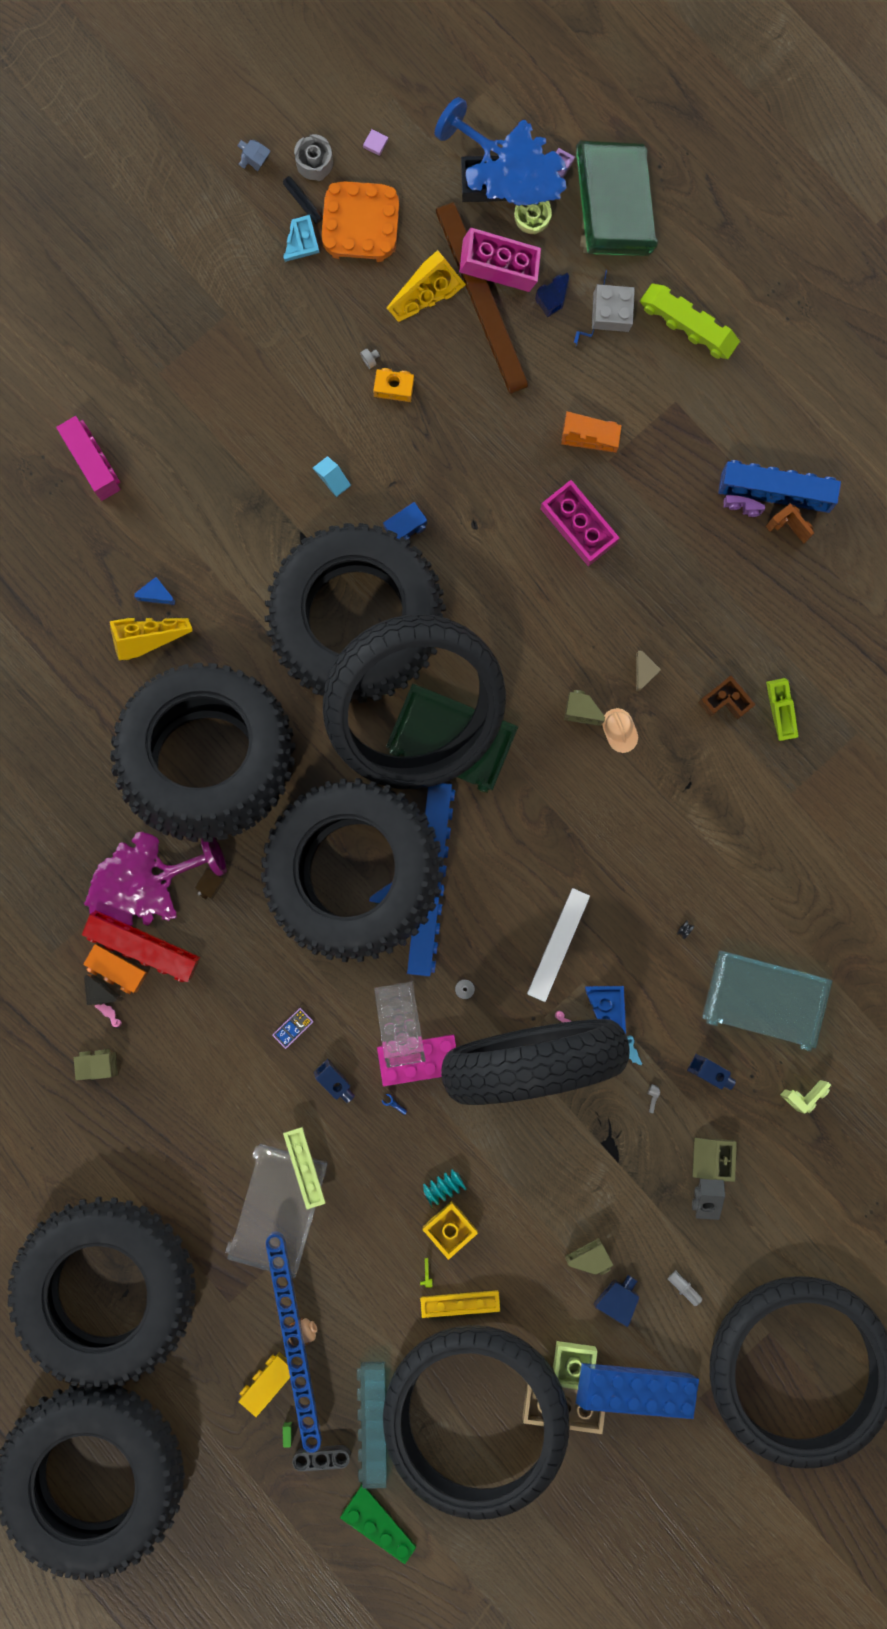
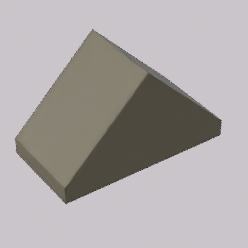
(645, 670)

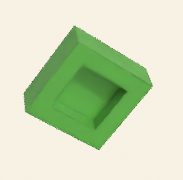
(287, 1434)

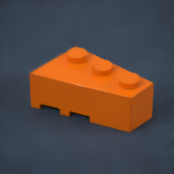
(590, 433)

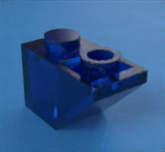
(552, 296)

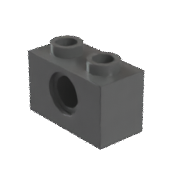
(709, 1199)

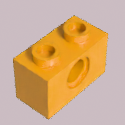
(402, 392)

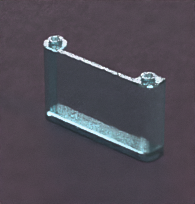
(767, 999)

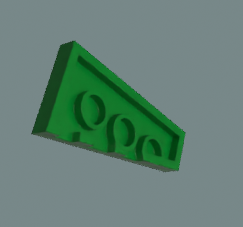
(376, 1524)

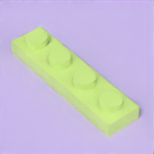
(304, 1168)

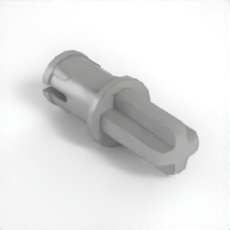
(685, 1288)

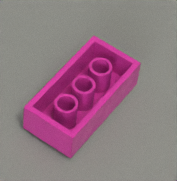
(500, 259)
(87, 455)
(579, 523)
(435, 1051)

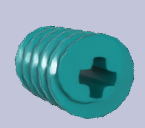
(443, 1187)

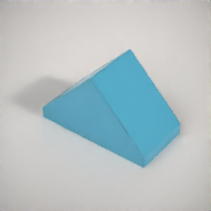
(332, 476)

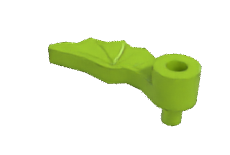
(428, 1282)

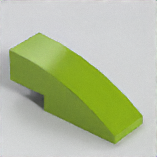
(782, 709)

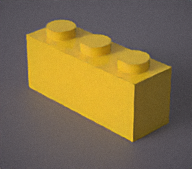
(265, 1384)

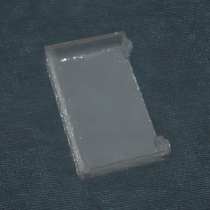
(272, 1206)

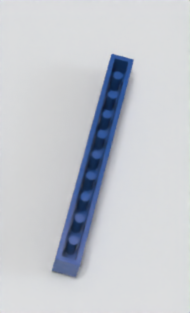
(423, 944)

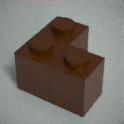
(730, 695)

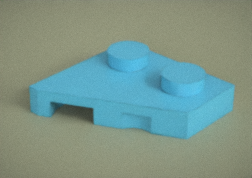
(301, 240)

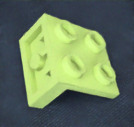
(806, 1103)

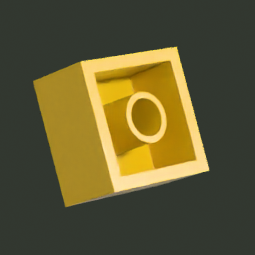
(450, 1230)

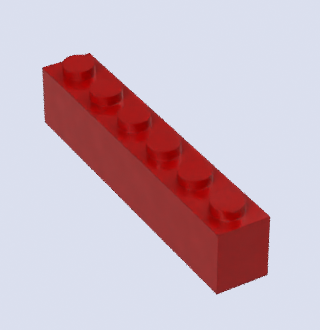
(140, 946)

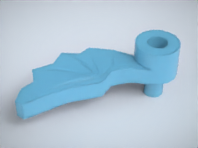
(633, 1052)

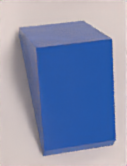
(154, 593)

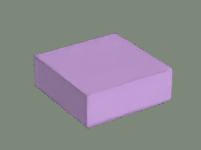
(375, 142)

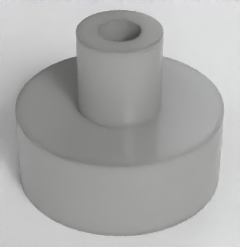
(369, 358)
(464, 984)

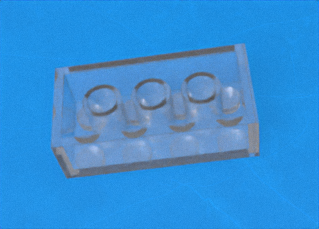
(399, 1024)

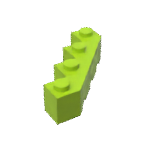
(681, 316)

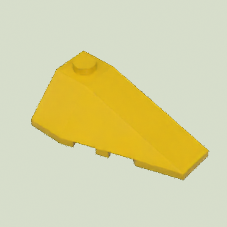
(428, 285)
(140, 637)

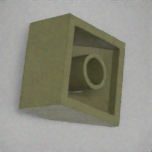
(582, 709)
(590, 1258)

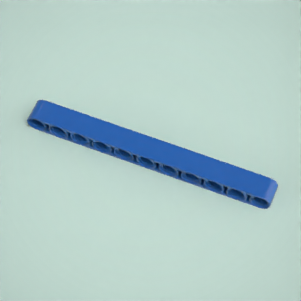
(294, 1350)

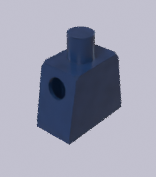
(711, 1072)
(329, 1075)
(619, 1300)

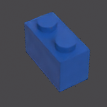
(407, 522)

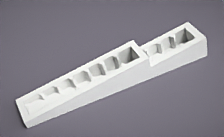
(558, 945)

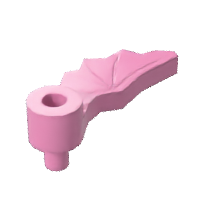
(109, 1012)

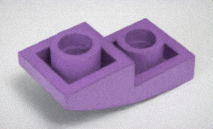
(749, 505)

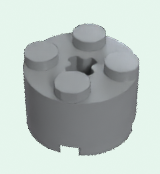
(313, 157)

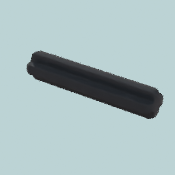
(302, 199)

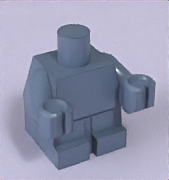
(253, 154)

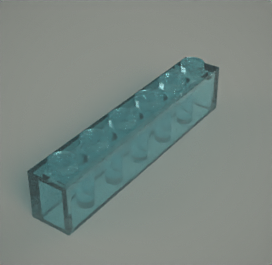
(371, 1416)

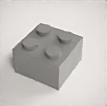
(613, 308)

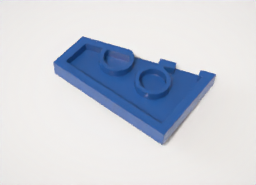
(608, 1003)

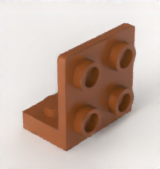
(792, 516)

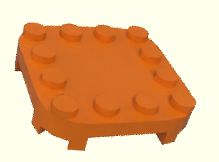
(360, 220)

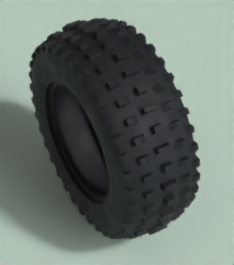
(336, 554)
(189, 696)
(291, 856)
(55, 1338)
(49, 1532)

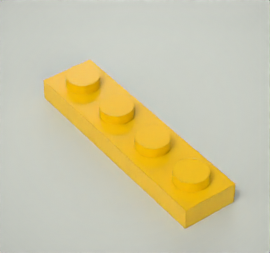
(460, 1304)

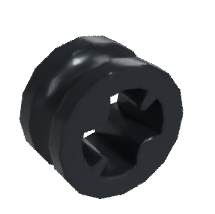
(685, 929)

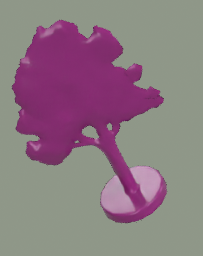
(128, 888)

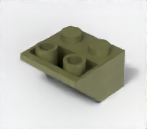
(714, 1159)

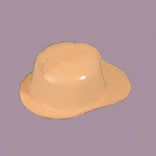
(620, 730)

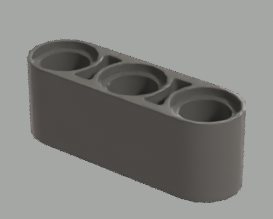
(330, 1453)

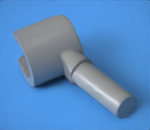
(655, 1092)

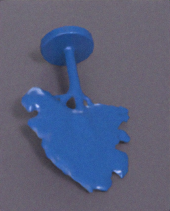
(522, 170)

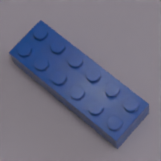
(779, 486)
(637, 1391)

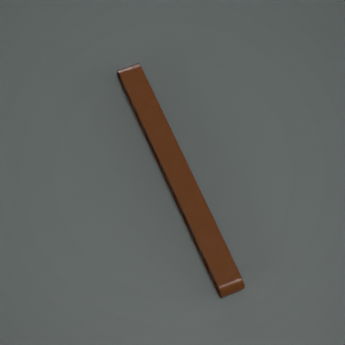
(483, 304)

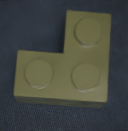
(95, 1066)

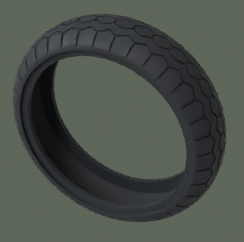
(444, 762)
(558, 1061)
(815, 1451)
(415, 1469)

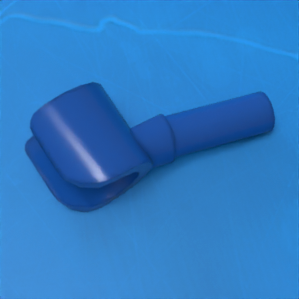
(394, 1105)

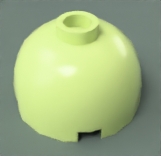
(533, 218)

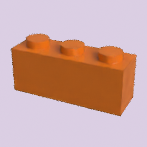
(115, 969)

